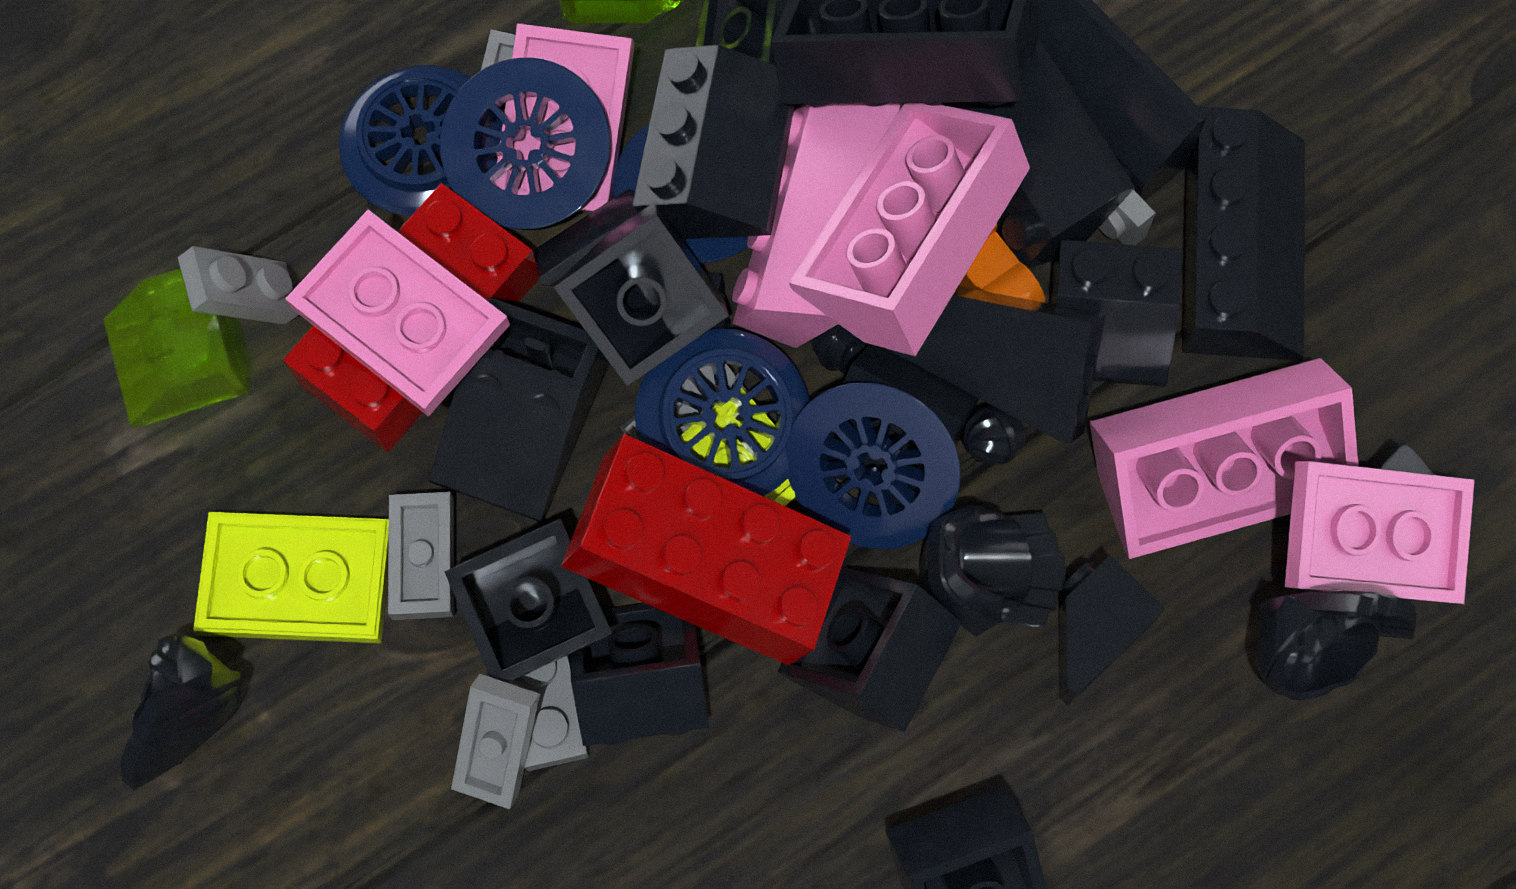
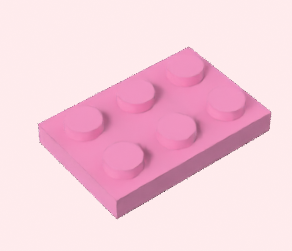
(605, 67)
(398, 312)
(1379, 532)

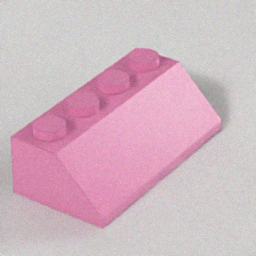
(820, 164)
(912, 223)
(1220, 454)

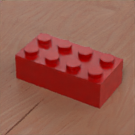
(466, 246)
(707, 551)

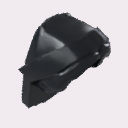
(993, 567)
(1325, 638)
(179, 707)

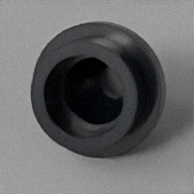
(837, 348)
(993, 436)

